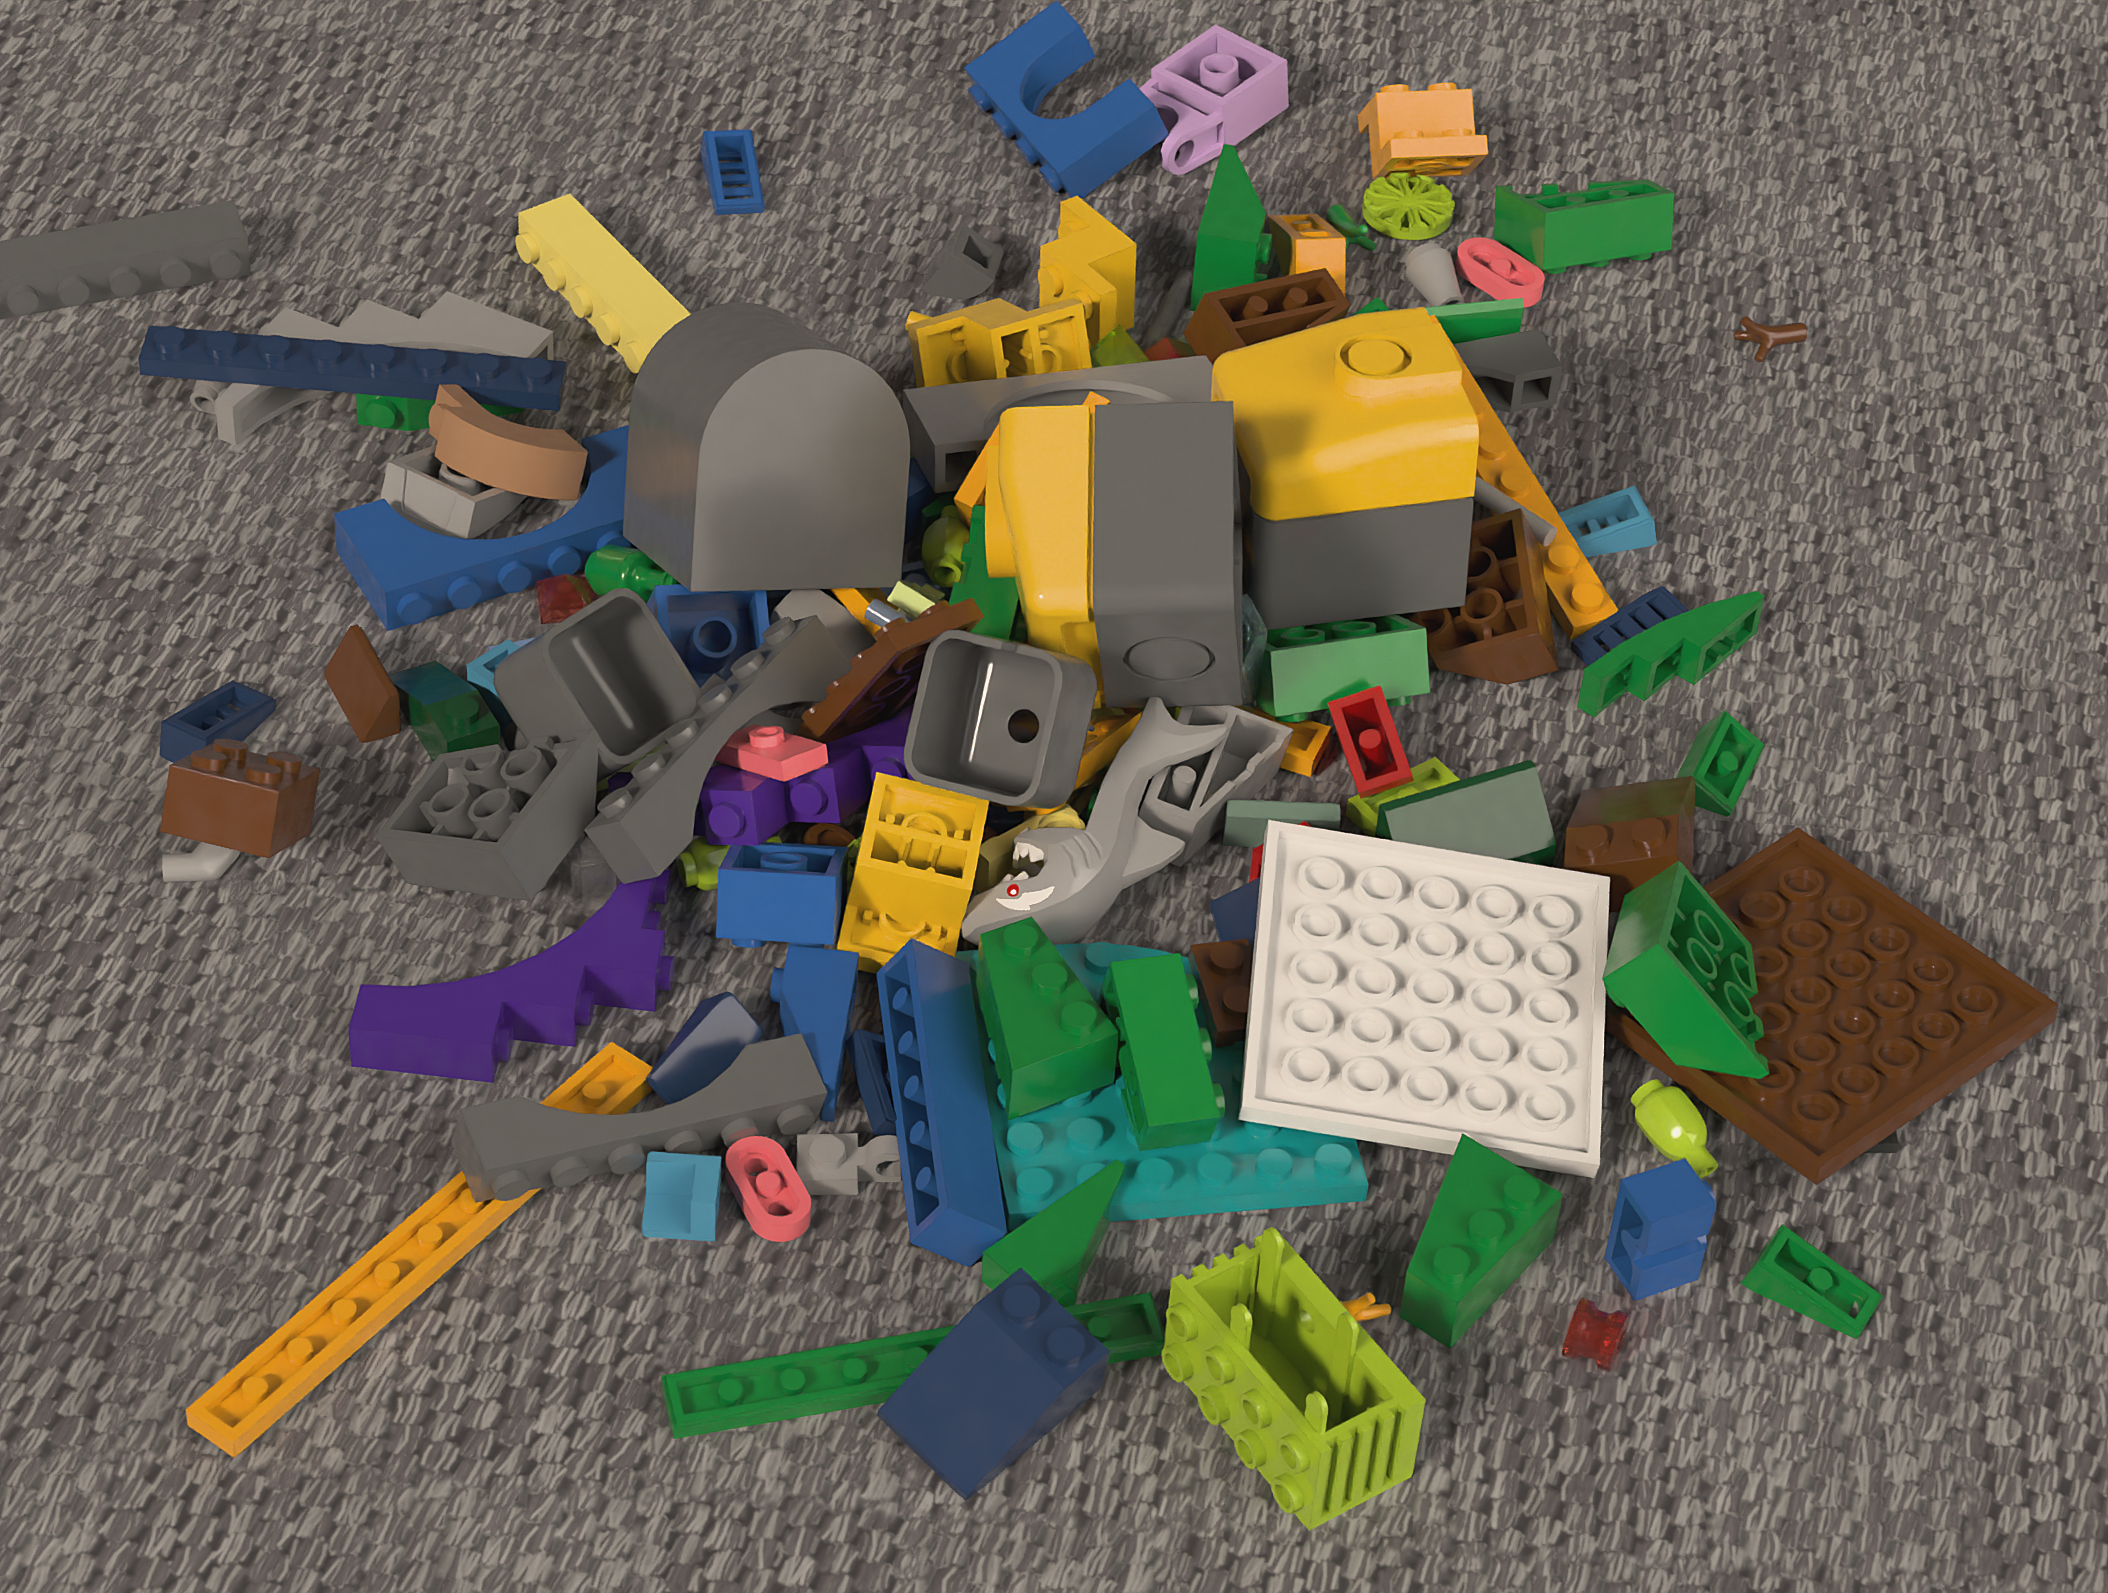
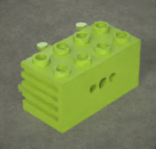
(1292, 1379)

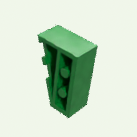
(1041, 1020)
(1161, 1052)

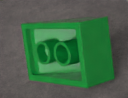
(1230, 232)

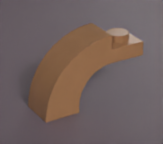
(503, 452)

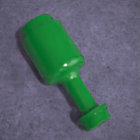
(625, 568)

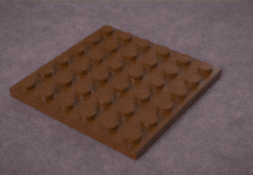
(1858, 1006)

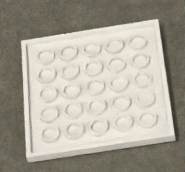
(1427, 998)

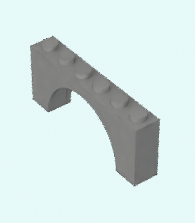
(956, 420)

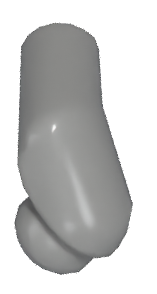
(203, 864)

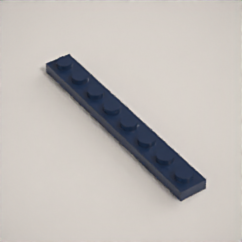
(350, 367)

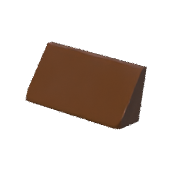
(363, 688)

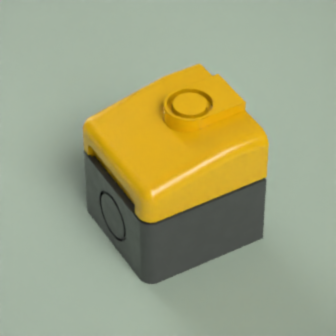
(1352, 468)
(1125, 544)

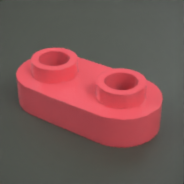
(1499, 271)
(772, 1192)

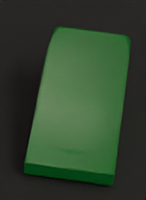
(1810, 1283)

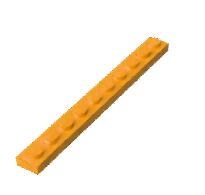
(388, 1278)

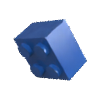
(710, 626)
(782, 894)

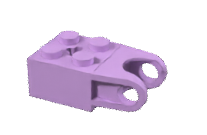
(1214, 96)

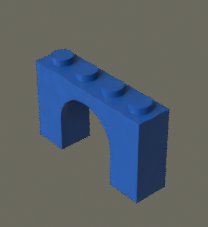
(1073, 150)

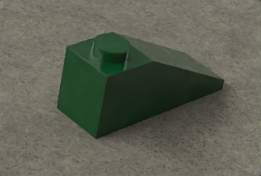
(444, 710)

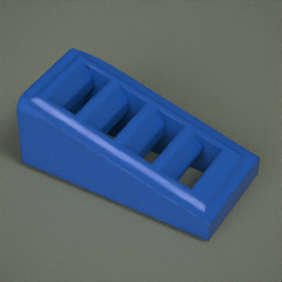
(726, 146)

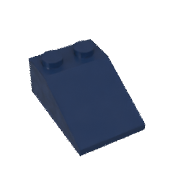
(996, 1384)

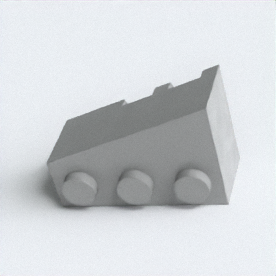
(1192, 795)

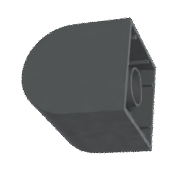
(764, 458)

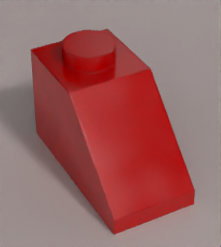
(1370, 742)

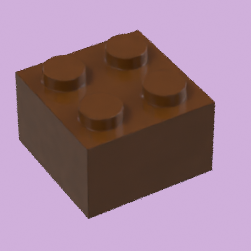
(240, 798)

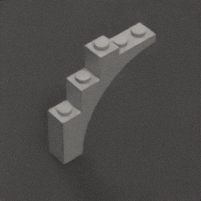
(448, 325)

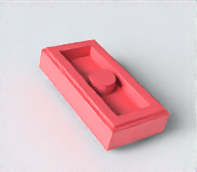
(772, 752)

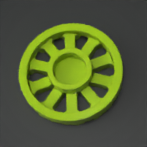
(1407, 207)

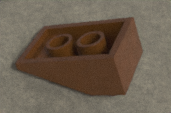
(1631, 833)

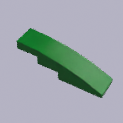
(1679, 646)

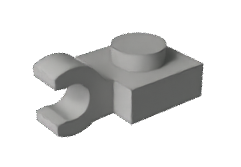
(835, 1162)

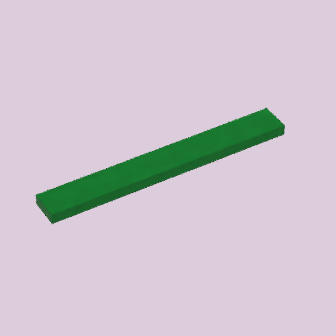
(863, 1371)

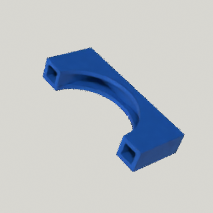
(424, 574)

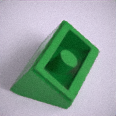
(1721, 763)

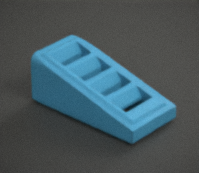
(1624, 505)

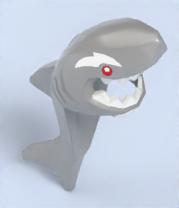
(1117, 848)

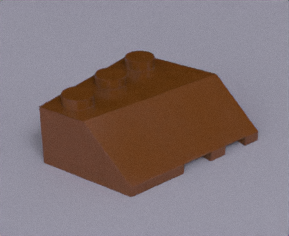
(1506, 616)

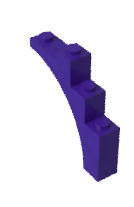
(751, 807)
(471, 1022)

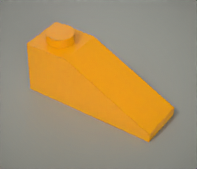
(1308, 244)

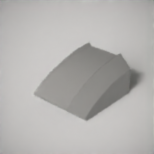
(442, 498)

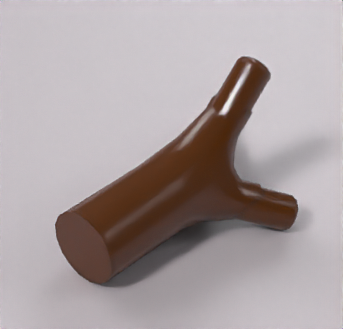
(1770, 335)

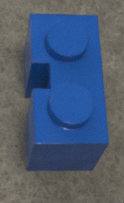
(1660, 1229)

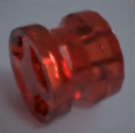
(1596, 1334)

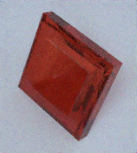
(562, 597)

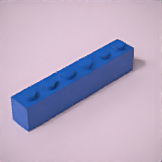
(940, 1104)

